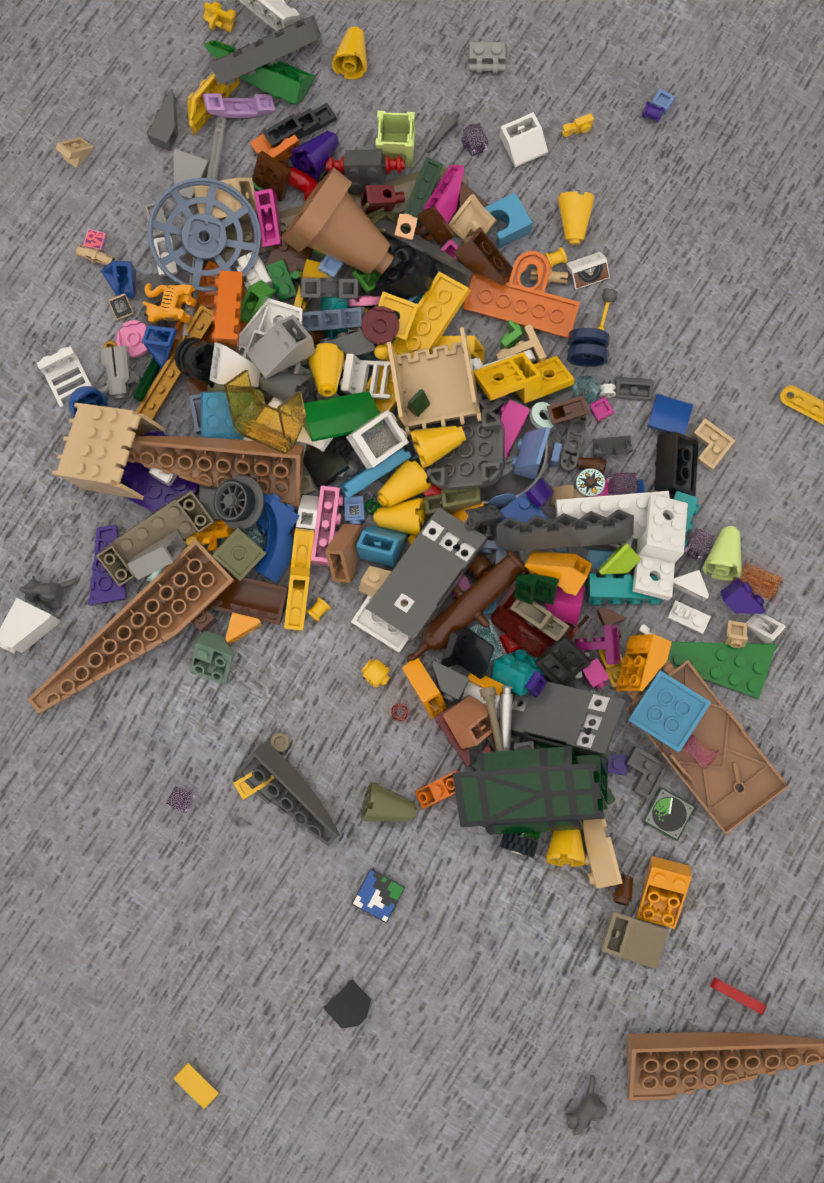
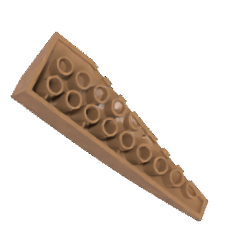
(218, 460)

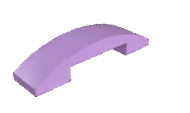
(239, 107)

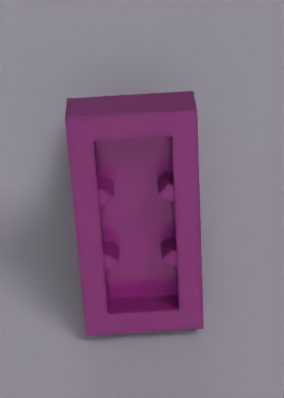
(609, 642)

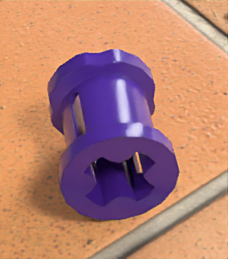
(652, 112)

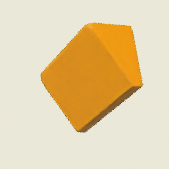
(487, 682)

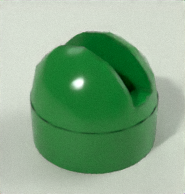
(375, 507)

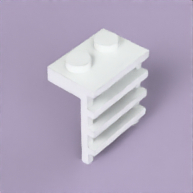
(59, 366)
(356, 376)

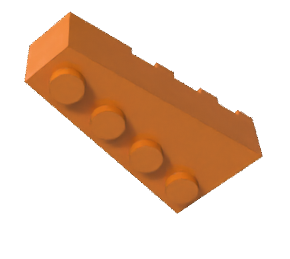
(228, 309)

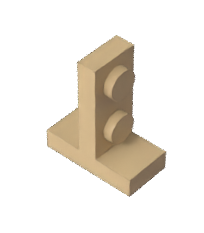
(532, 343)

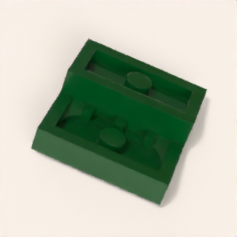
(536, 587)

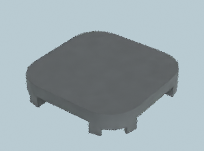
(477, 460)

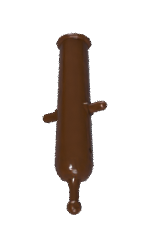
(470, 604)

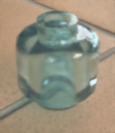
(588, 387)

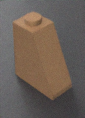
(343, 554)

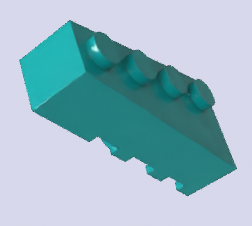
(615, 591)

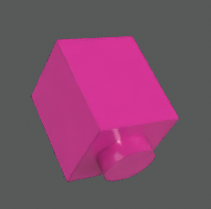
(595, 675)

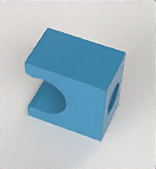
(514, 215)

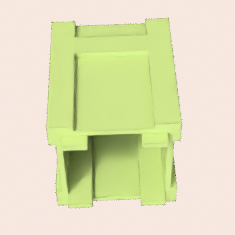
(396, 135)

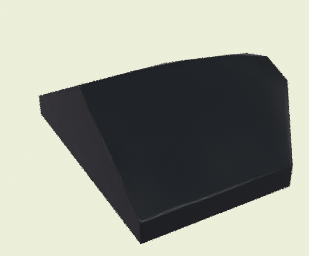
(349, 1006)

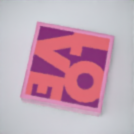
(95, 239)

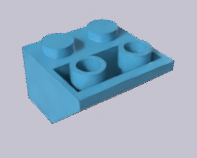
(381, 545)

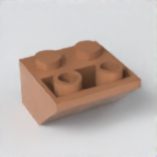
(469, 722)

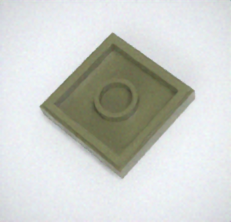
(238, 554)

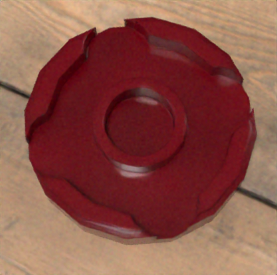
(380, 325)

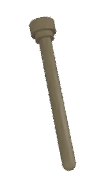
(489, 695)

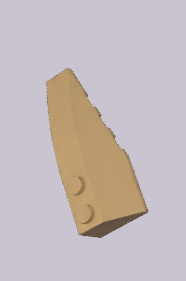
(600, 854)

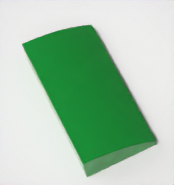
(338, 415)

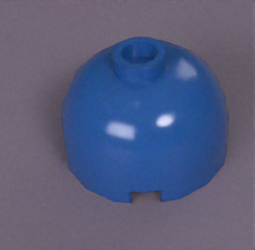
(86, 395)

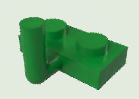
(283, 279)

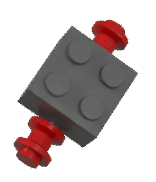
(365, 167)

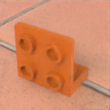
(279, 153)

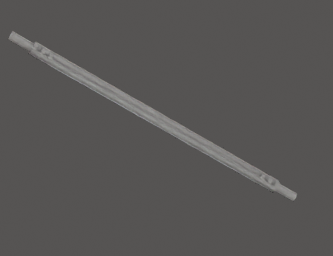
(212, 173)

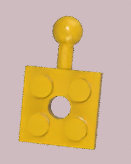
(406, 313)

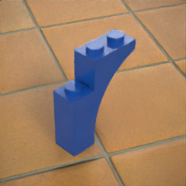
(279, 540)

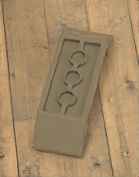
(181, 514)

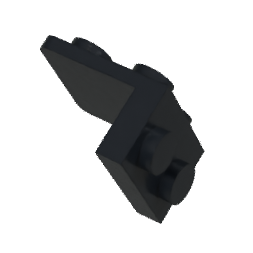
(468, 651)

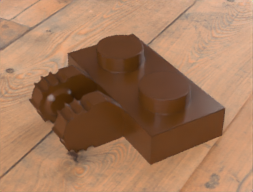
(435, 224)

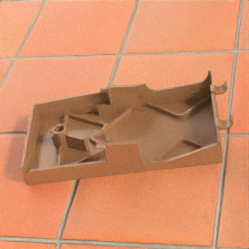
(741, 775)

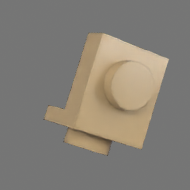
(736, 634)

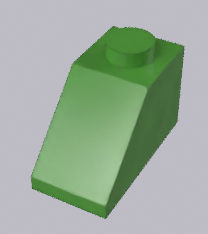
(254, 299)

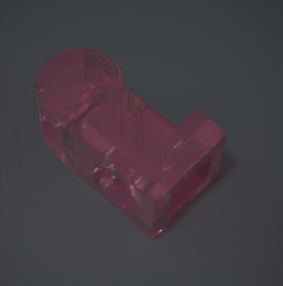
(698, 752)

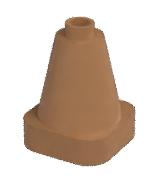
(338, 227)

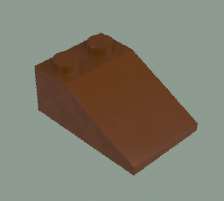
(483, 257)

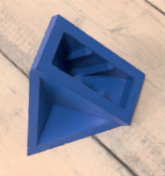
(121, 277)
(159, 342)

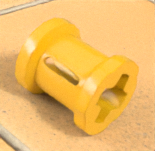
(556, 257)
(318, 609)

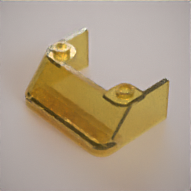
(261, 422)

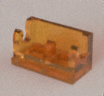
(761, 581)

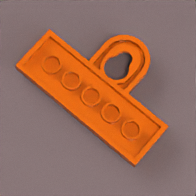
(523, 304)

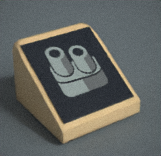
(121, 306)

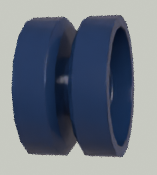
(588, 347)

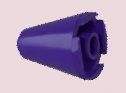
(313, 154)

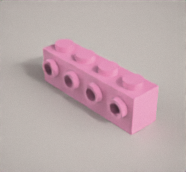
(326, 523)

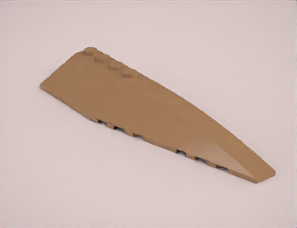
(143, 624)

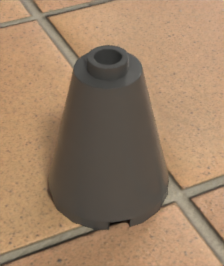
(285, 385)

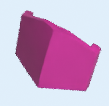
(567, 606)

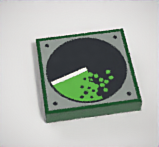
(668, 814)

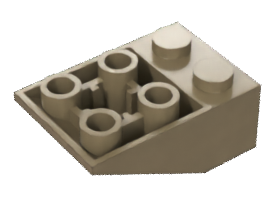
(633, 940)

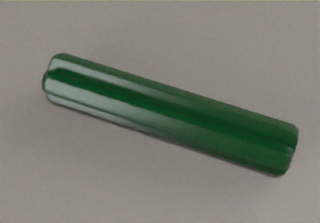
(146, 380)

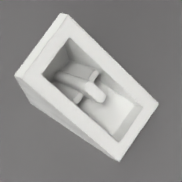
(692, 585)
(765, 627)

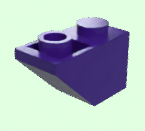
(742, 599)

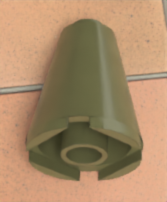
(386, 805)

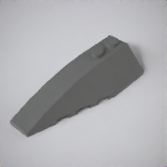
(404, 249)
(288, 792)

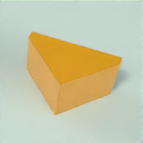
(240, 626)

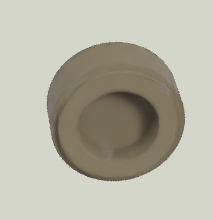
(280, 742)

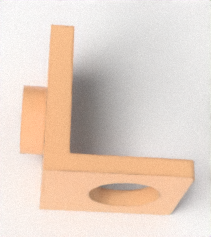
(407, 221)

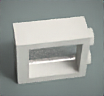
(378, 439)

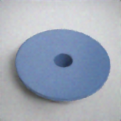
(499, 500)

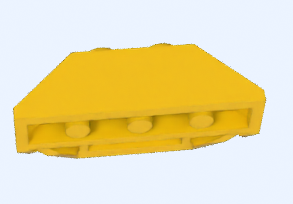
(196, 106)

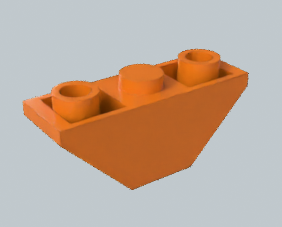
(436, 791)

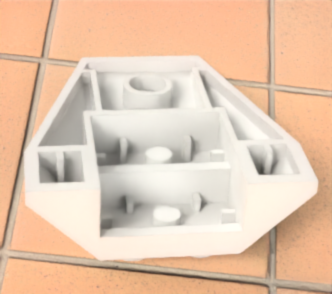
(265, 318)

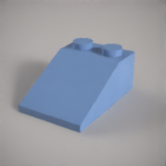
(530, 453)

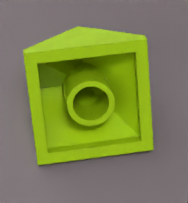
(620, 561)

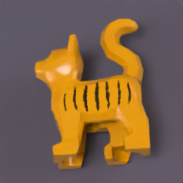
(171, 302)

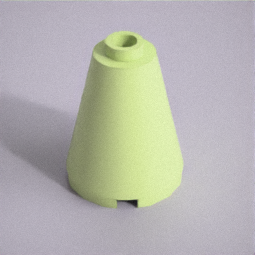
(725, 556)

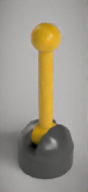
(609, 296)

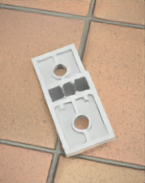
(660, 547)

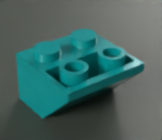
(515, 670)

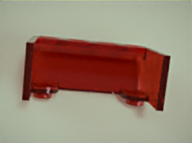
(518, 630)

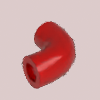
(302, 182)

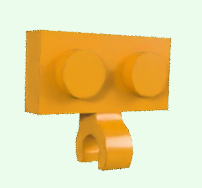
(216, 530)

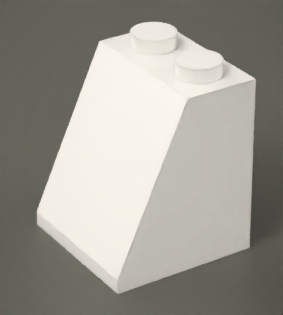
(25, 626)

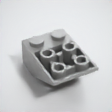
(281, 347)

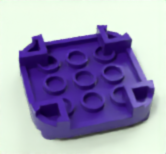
(155, 492)

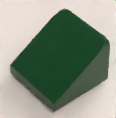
(418, 403)

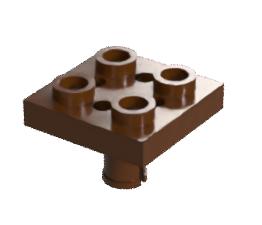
(273, 172)

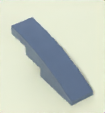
(333, 319)

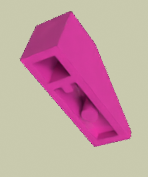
(447, 192)
(268, 217)
(513, 417)

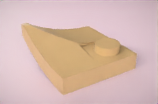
(471, 217)

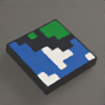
(378, 895)

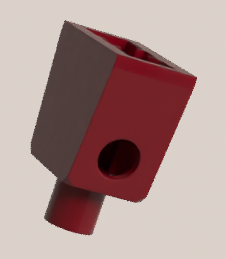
(381, 197)

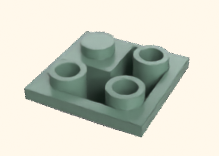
(212, 657)

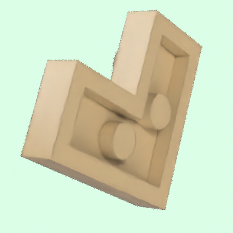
(717, 443)

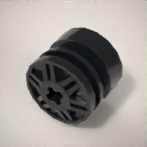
(195, 358)

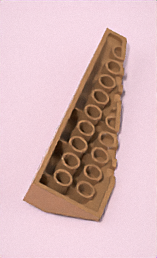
(689, 1061)

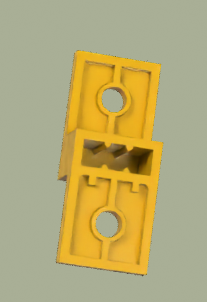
(523, 377)

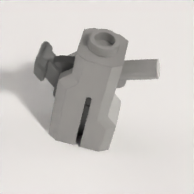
(118, 371)

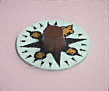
(590, 482)

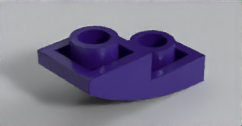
(539, 492)

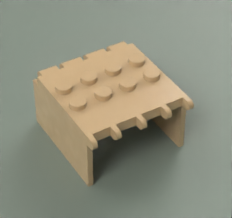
(444, 377)
(99, 446)

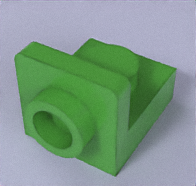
(510, 339)

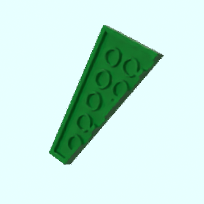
(725, 666)

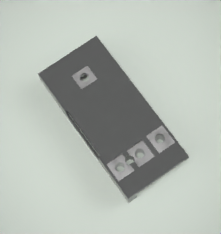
(426, 574)
(568, 717)

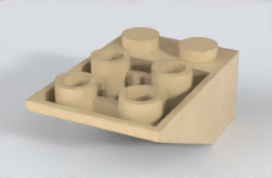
(243, 185)

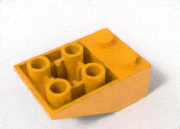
(566, 567)
(642, 661)
(663, 892)

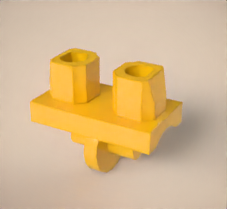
(219, 17)

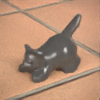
(49, 592)
(590, 1109)

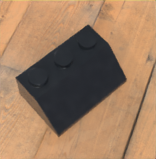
(676, 463)

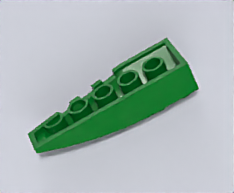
(277, 79)

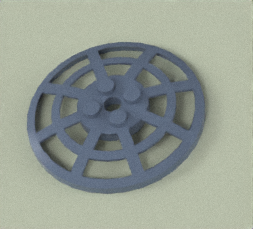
(203, 223)

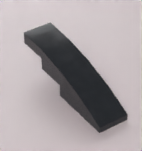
(300, 125)

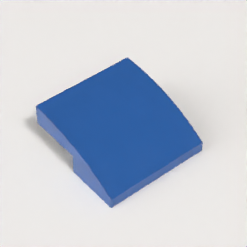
(670, 415)

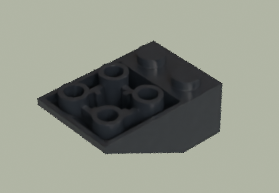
(407, 277)

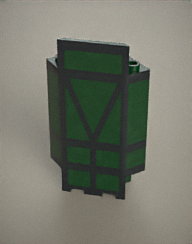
(532, 791)

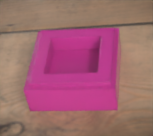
(601, 409)

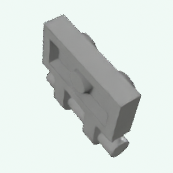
(487, 52)

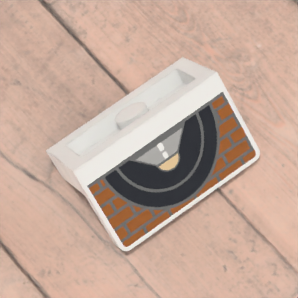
(588, 270)

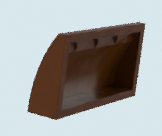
(253, 599)

